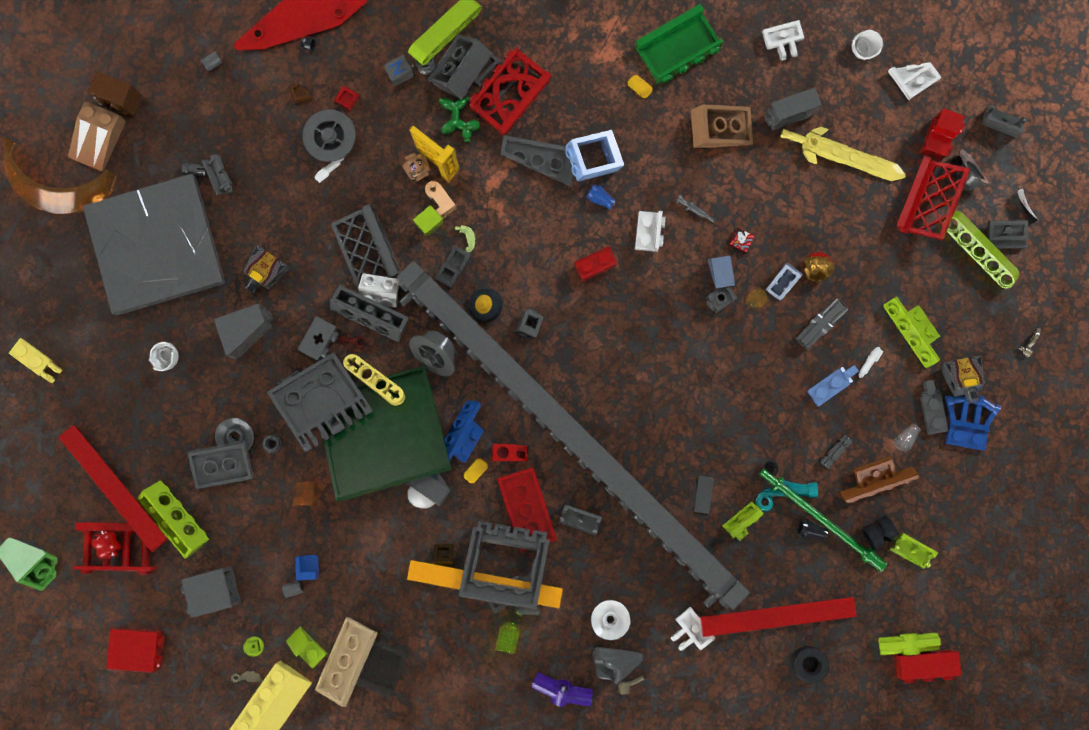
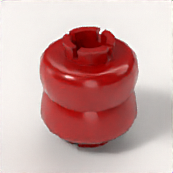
(106, 544)

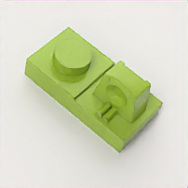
(738, 523)

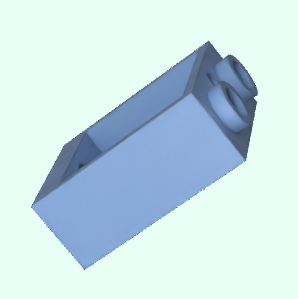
(610, 151)

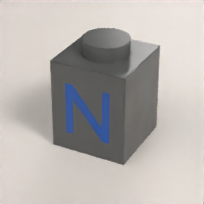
(399, 70)

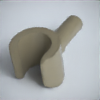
(623, 687)

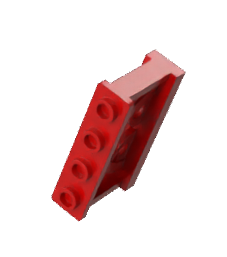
(535, 88)

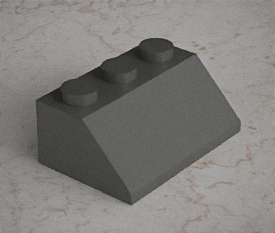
(460, 66)

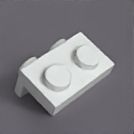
(380, 289)

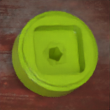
(253, 646)

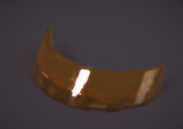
(55, 199)

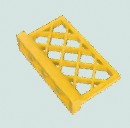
(443, 158)

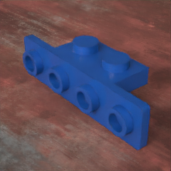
(464, 432)

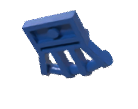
(966, 433)

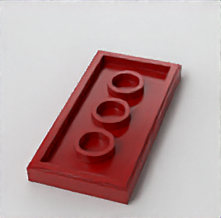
(526, 503)

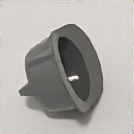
(975, 176)

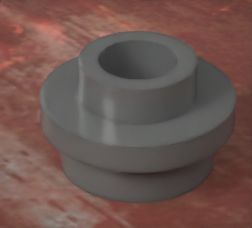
(266, 443)

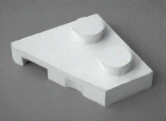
(914, 78)

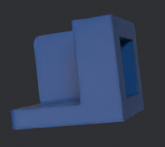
(307, 567)

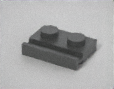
(1008, 233)

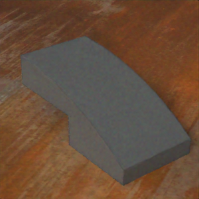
(453, 266)

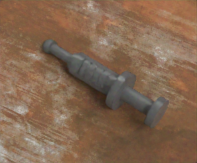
(694, 208)

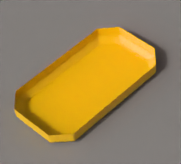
(640, 86)
(477, 468)

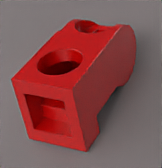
(509, 452)

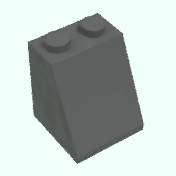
(243, 329)
(210, 592)

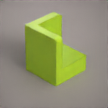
(428, 221)

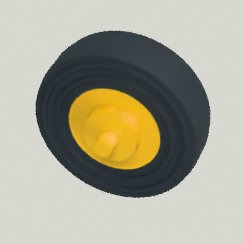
(485, 304)

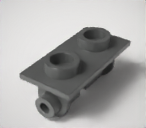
(217, 176)

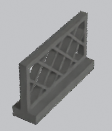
(378, 237)

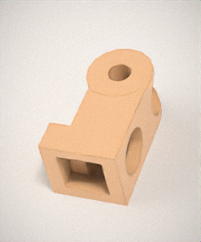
(440, 197)

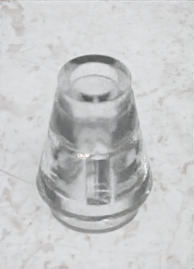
(907, 438)

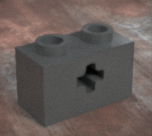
(310, 345)

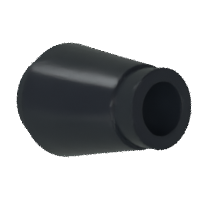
(810, 529)

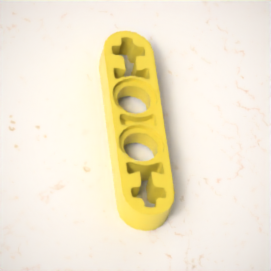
(374, 379)

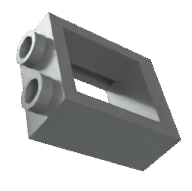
(793, 109)

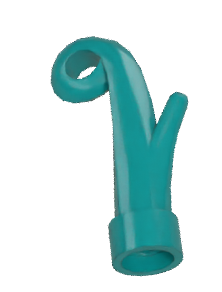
(803, 490)

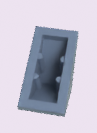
(721, 271)
(783, 281)

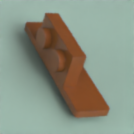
(877, 478)

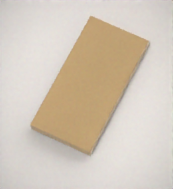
(346, 661)

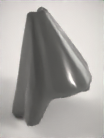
(615, 663)

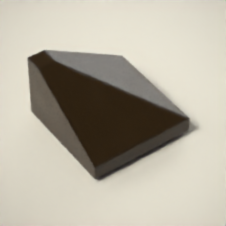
(444, 554)

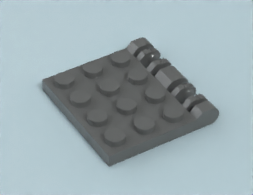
(317, 399)

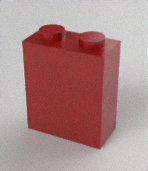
(135, 649)

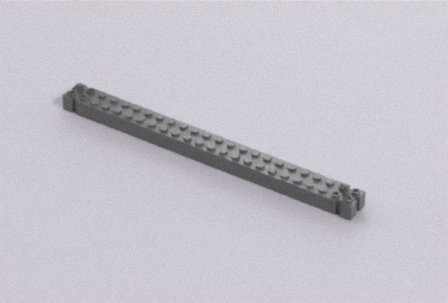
(577, 440)

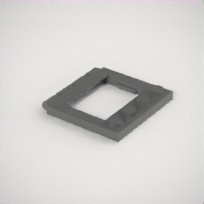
(502, 593)

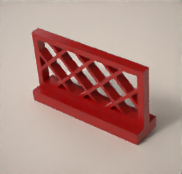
(917, 195)

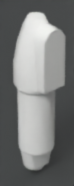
(325, 171)
(873, 357)

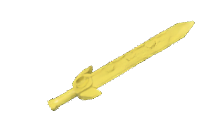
(815, 145)

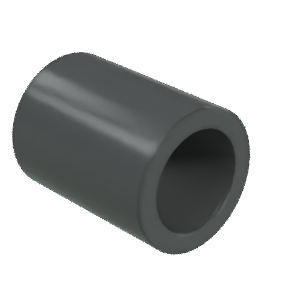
(211, 61)
(292, 589)

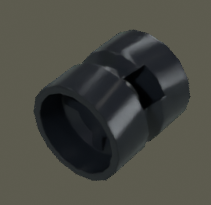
(882, 531)

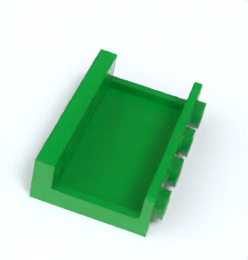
(678, 45)

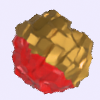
(818, 266)

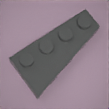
(540, 157)

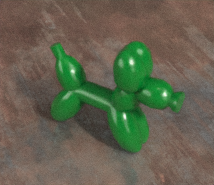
(450, 126)

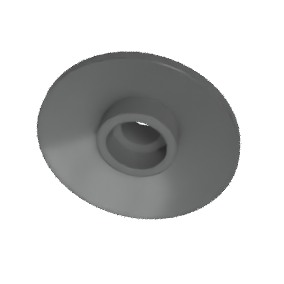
(225, 431)

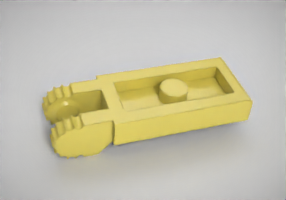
(34, 359)

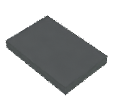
(220, 465)

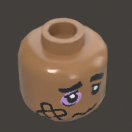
(416, 166)

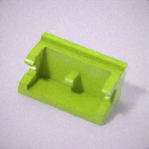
(913, 550)

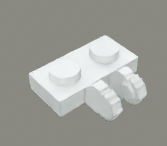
(784, 35)
(691, 625)

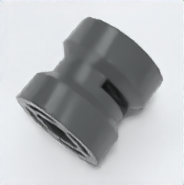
(427, 68)

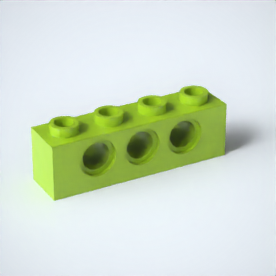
(173, 529)

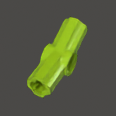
(909, 643)

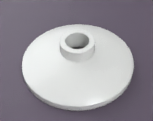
(612, 630)

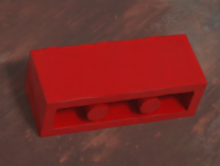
(928, 666)

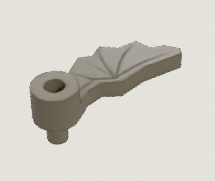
(1027, 351)
(249, 676)

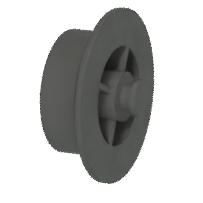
(329, 135)
(434, 352)

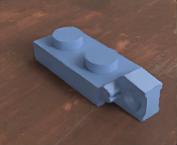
(831, 385)

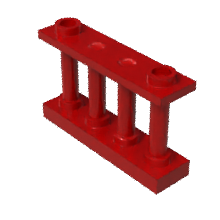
(126, 530)

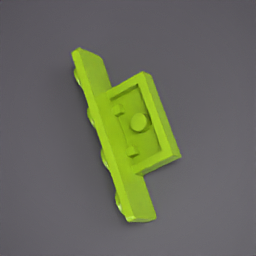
(915, 329)

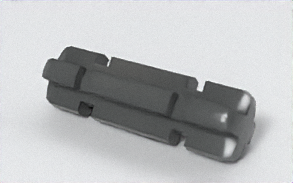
(836, 451)

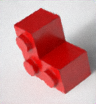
(942, 131)

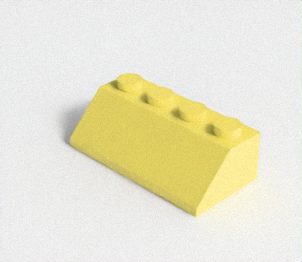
(273, 700)

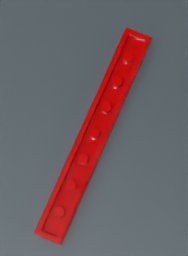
(113, 488)
(778, 616)

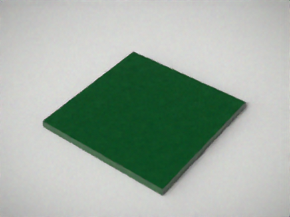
(390, 442)

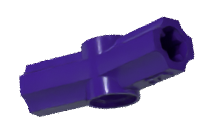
(562, 691)

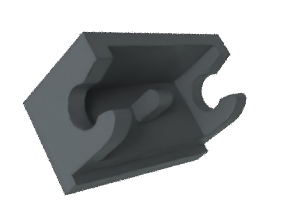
(1003, 122)
(580, 519)

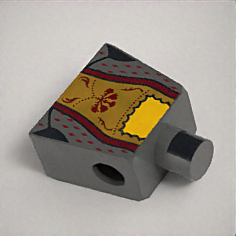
(263, 270)
(965, 377)

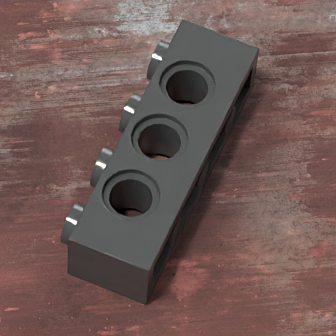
(368, 313)

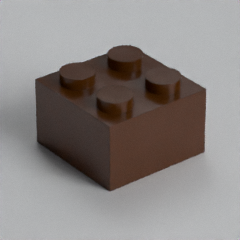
(114, 94)

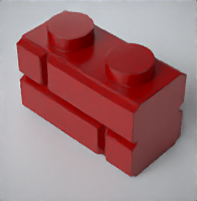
(595, 264)

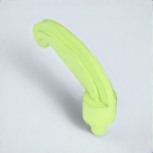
(469, 235)

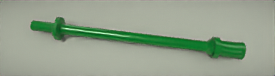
(866, 553)

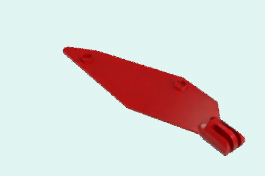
(296, 20)

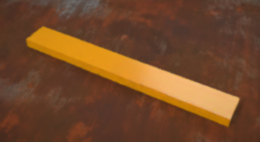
(452, 578)

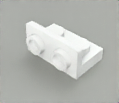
(648, 231)

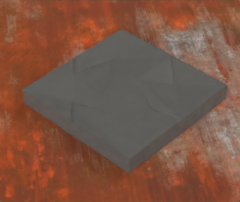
(153, 244)

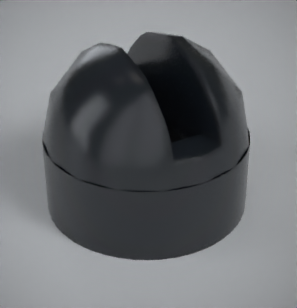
(308, 43)
(772, 464)

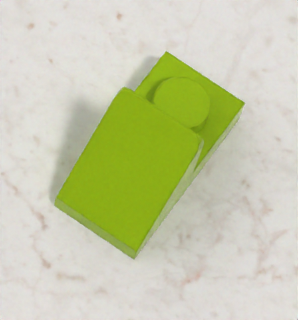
(306, 647)

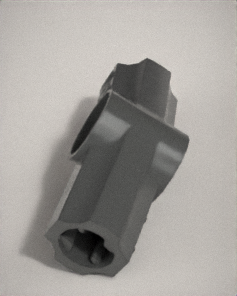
(822, 323)

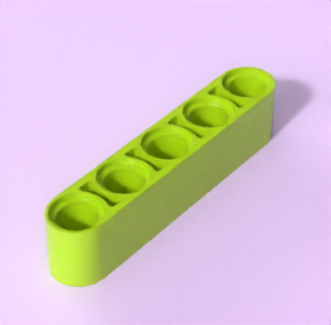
(444, 30)
(982, 258)

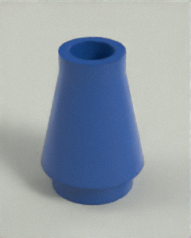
(600, 197)

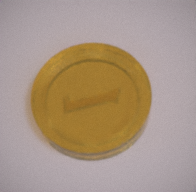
(757, 298)

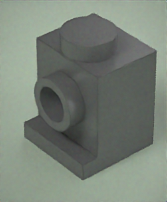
(716, 305)
(531, 331)

